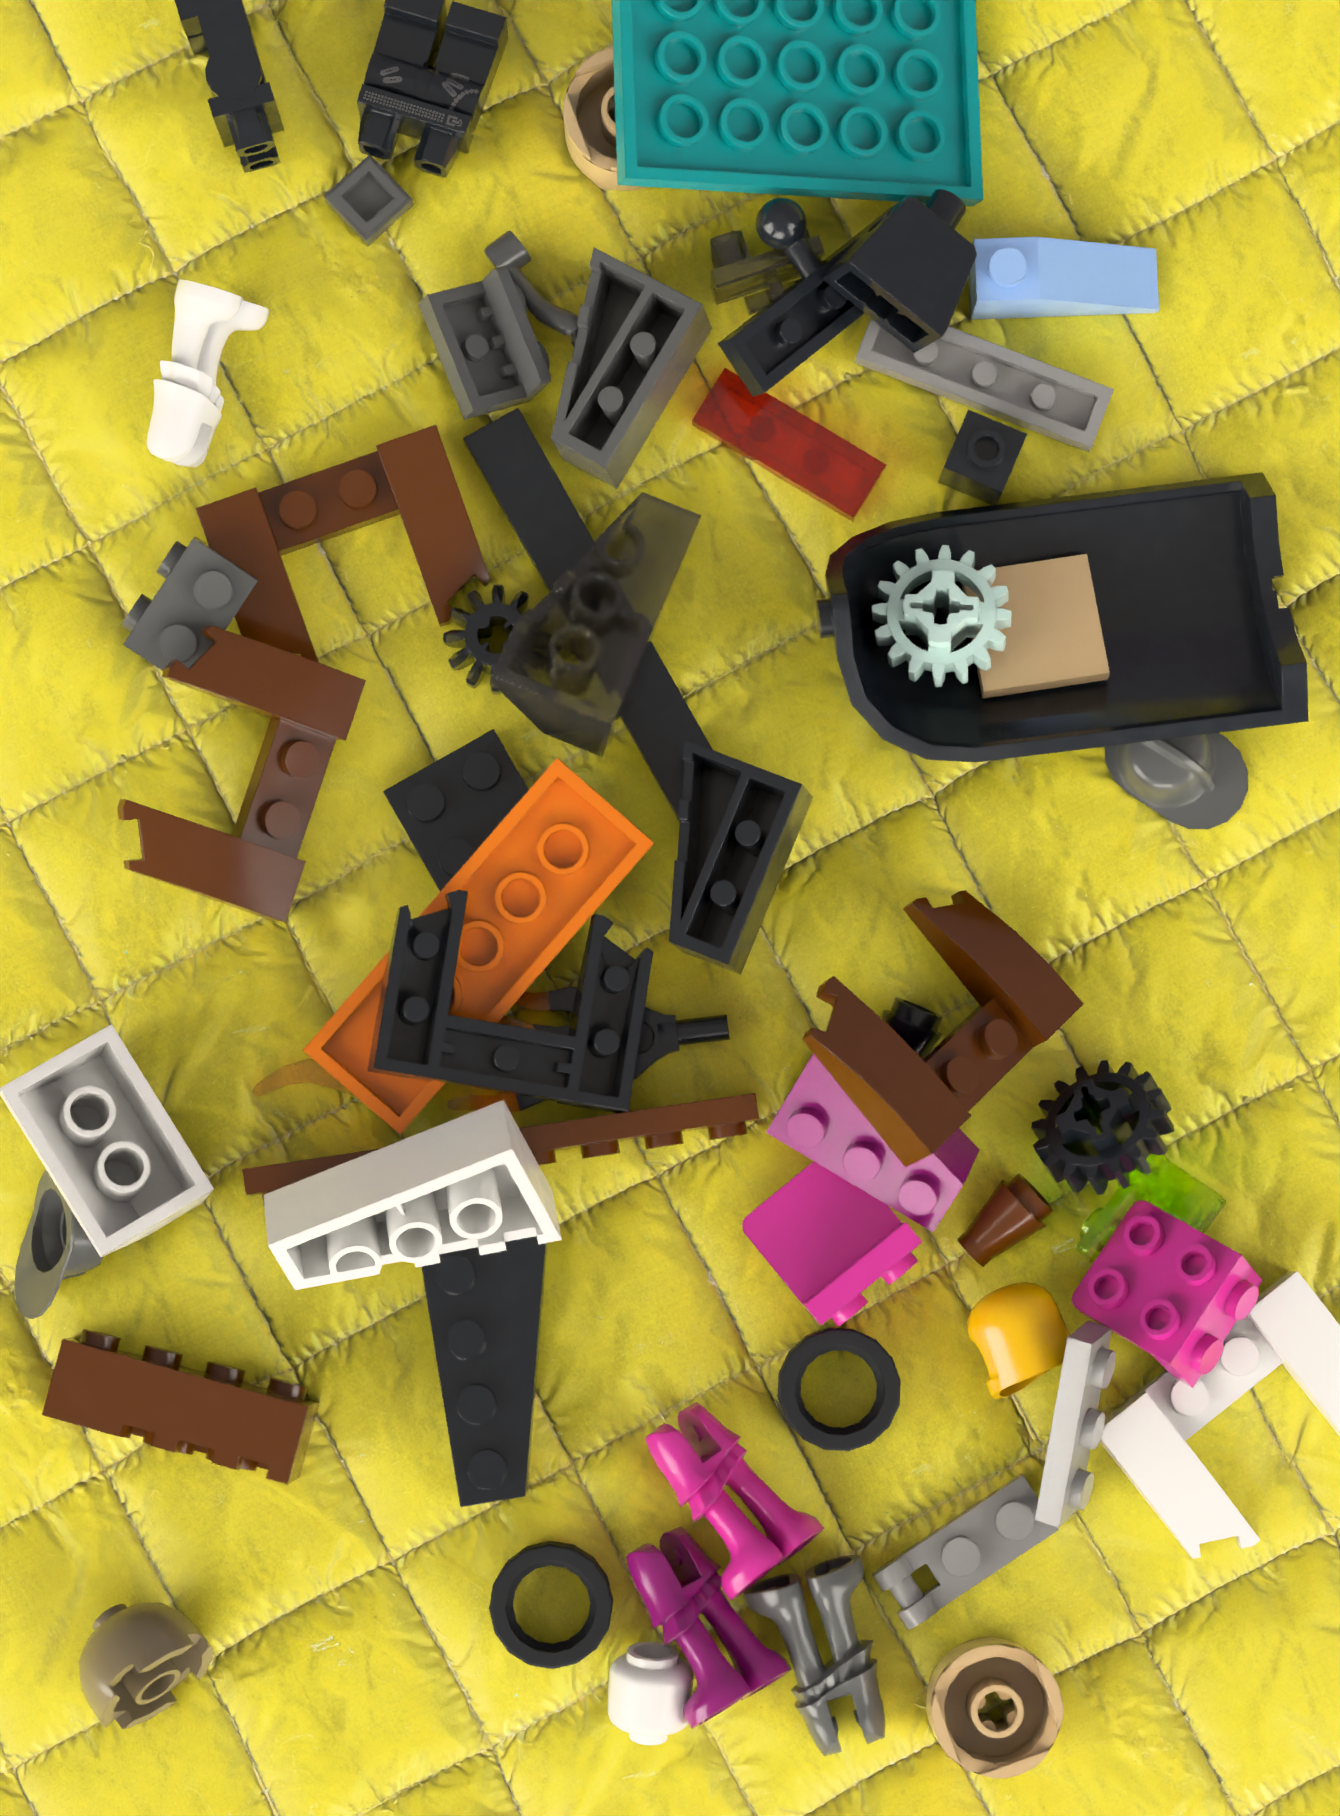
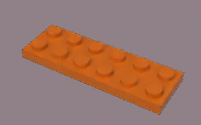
(524, 903)

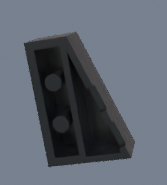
(731, 853)

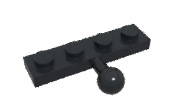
(797, 319)

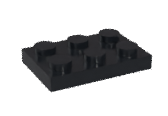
(457, 803)

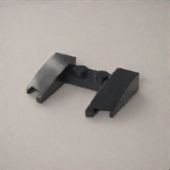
(582, 1069)

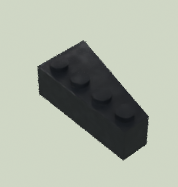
(487, 1355)

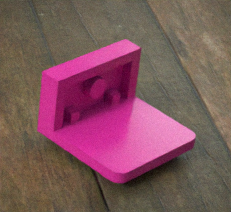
(830, 1242)
(1168, 1290)

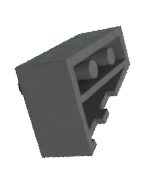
(624, 366)

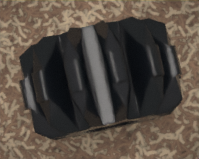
(480, 626)

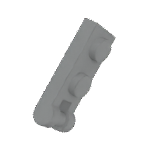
(965, 1550)

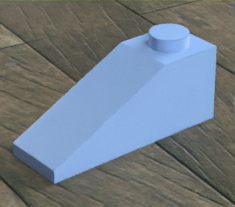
(1060, 278)

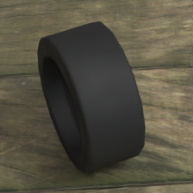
(887, 1389)
(543, 1653)

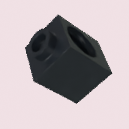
(982, 458)

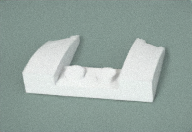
(1151, 1427)

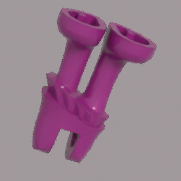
(678, 1587)

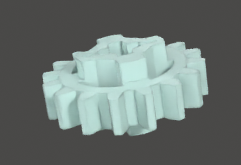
(966, 615)

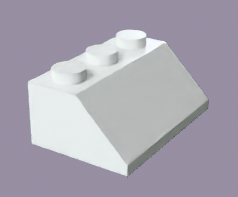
(107, 1141)

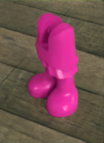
(698, 1470)

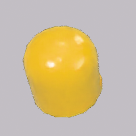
(1017, 1336)

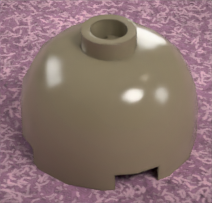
(138, 1660)

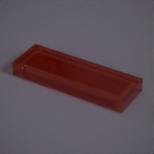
(789, 445)

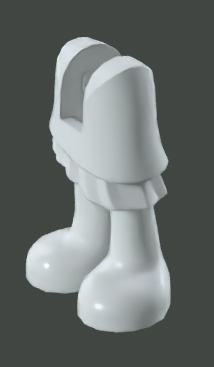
(187, 396)

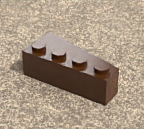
(181, 1406)

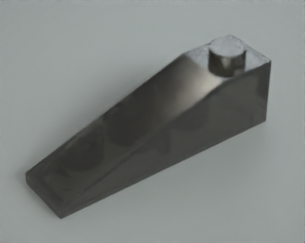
(586, 639)

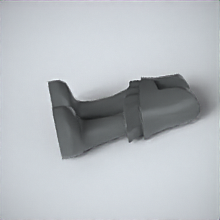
(851, 1667)

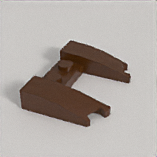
(401, 478)
(308, 713)
(925, 1100)

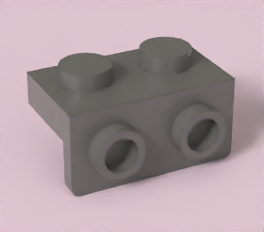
(487, 344)
(197, 592)

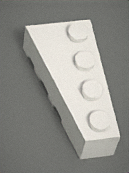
(412, 1201)

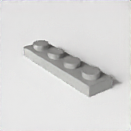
(994, 382)

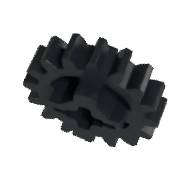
(1102, 1127)

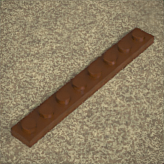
(595, 1136)

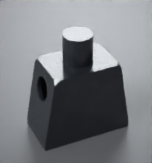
(909, 268)

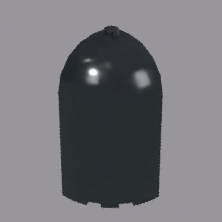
(1178, 602)

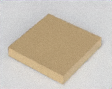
(1052, 631)

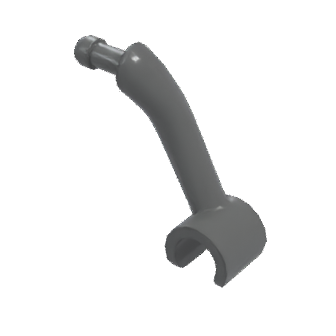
(511, 253)

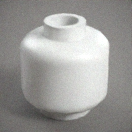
(649, 1692)

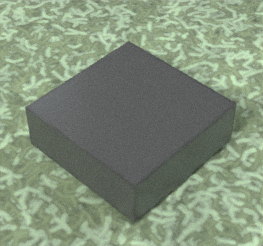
(368, 200)

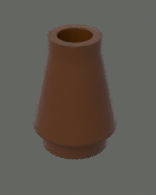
(1005, 1220)

